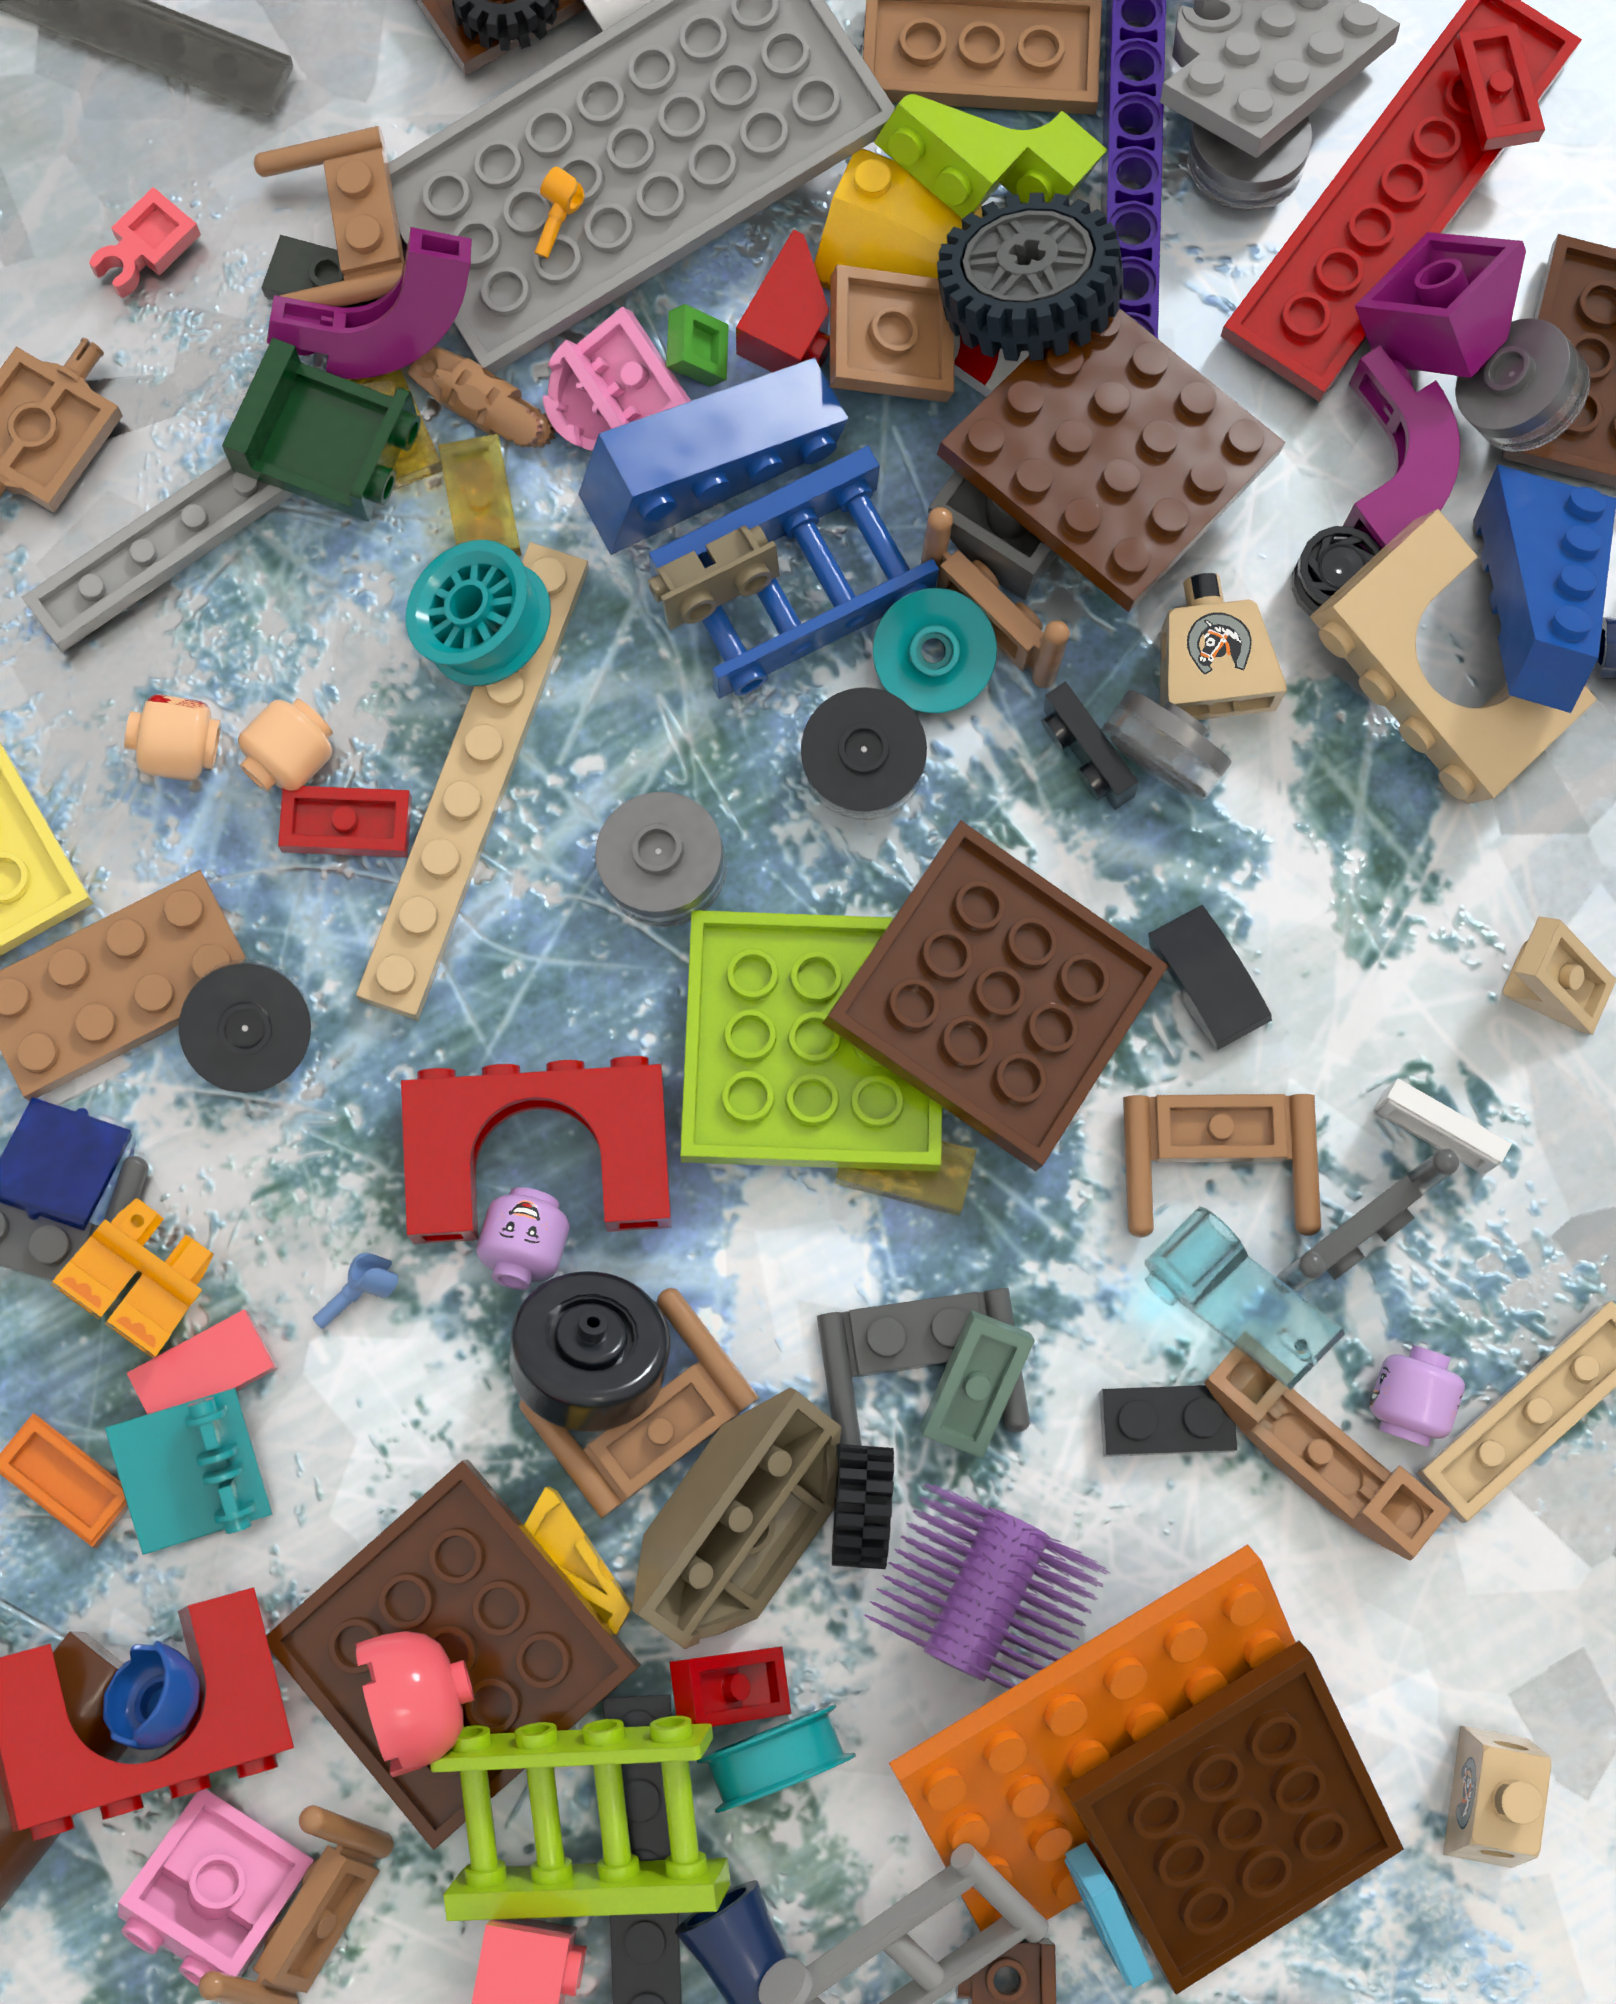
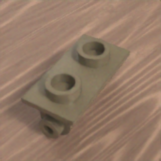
(741, 566)

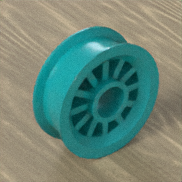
(478, 613)
(776, 1758)

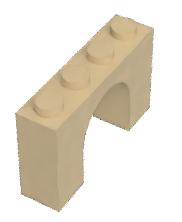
(1375, 630)

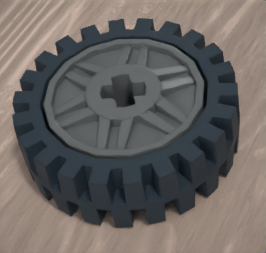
(1030, 276)

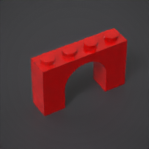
(453, 1116)
(237, 1723)

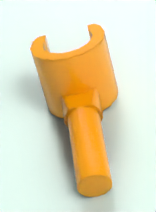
(566, 197)

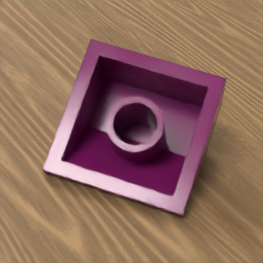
(1445, 303)

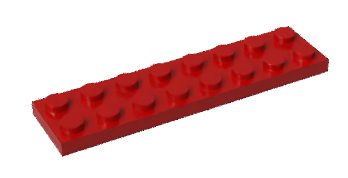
(1390, 192)

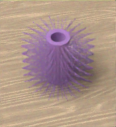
(987, 1588)

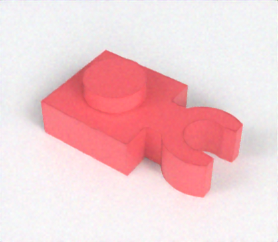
(148, 235)

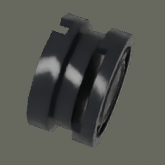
(1329, 564)

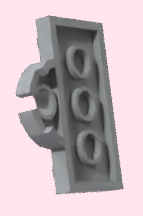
(1268, 63)

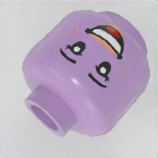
(523, 1238)
(1417, 1396)

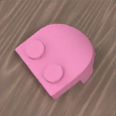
(608, 381)

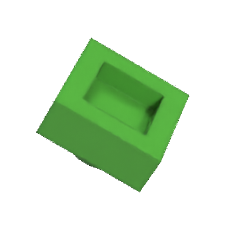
(697, 345)

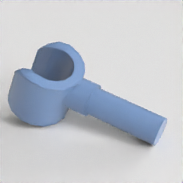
(366, 1274)

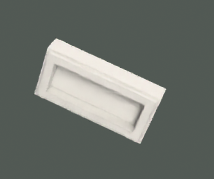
(1442, 1126)

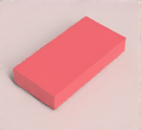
(206, 1364)

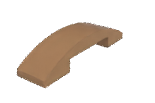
(1325, 1460)

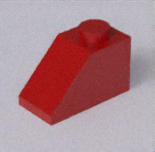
(787, 314)

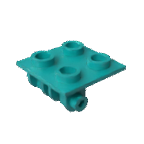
(189, 1471)

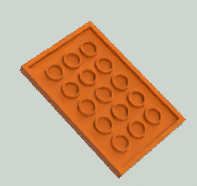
(1005, 1765)

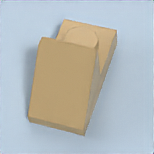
(1560, 977)

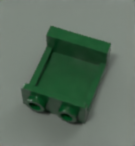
(320, 434)

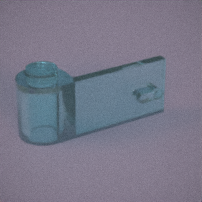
(1238, 1298)

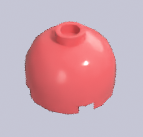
(413, 1698)

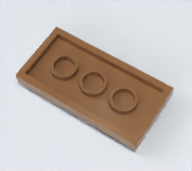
(987, 52)
(110, 984)

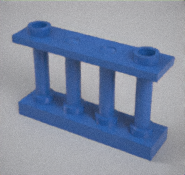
(795, 513)

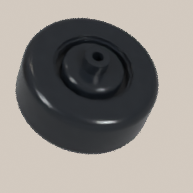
(588, 1351)

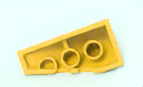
(883, 221)

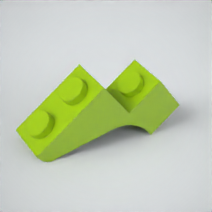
(970, 157)

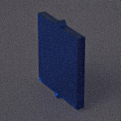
(60, 1163)

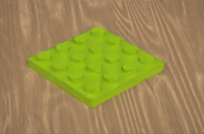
(764, 1069)

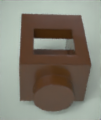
(1036, 1973)

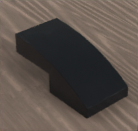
(1211, 977)

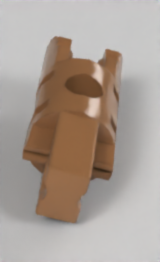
(481, 398)

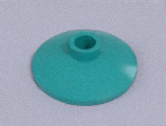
(967, 644)

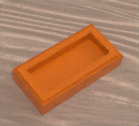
(64, 1480)

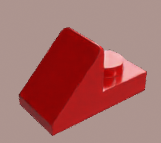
(731, 1687)

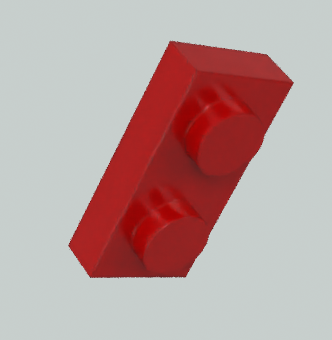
(1498, 87)
(345, 821)

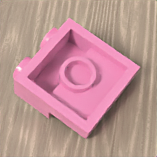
(212, 1889)

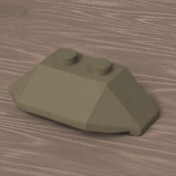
(738, 1520)

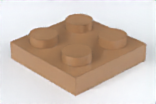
(889, 335)

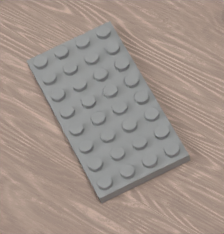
(670, 129)

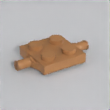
(50, 423)

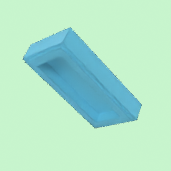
(1108, 1916)

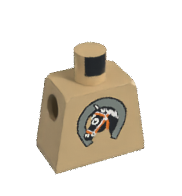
(1218, 655)
(1497, 1798)

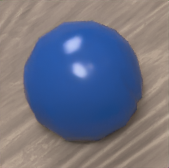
(151, 1697)

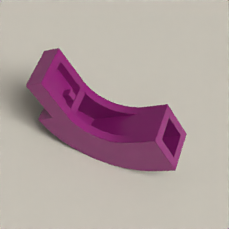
(392, 329)
(1423, 444)

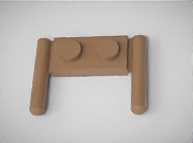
(360, 211)
(1014, 625)
(1220, 1131)
(674, 1424)
(317, 1916)

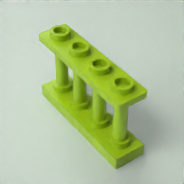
(552, 1883)

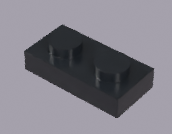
(1073, 727)
(1164, 1422)

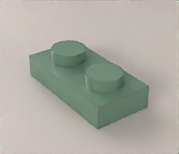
(976, 1384)

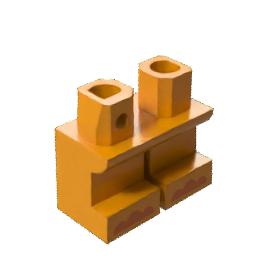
(158, 1296)

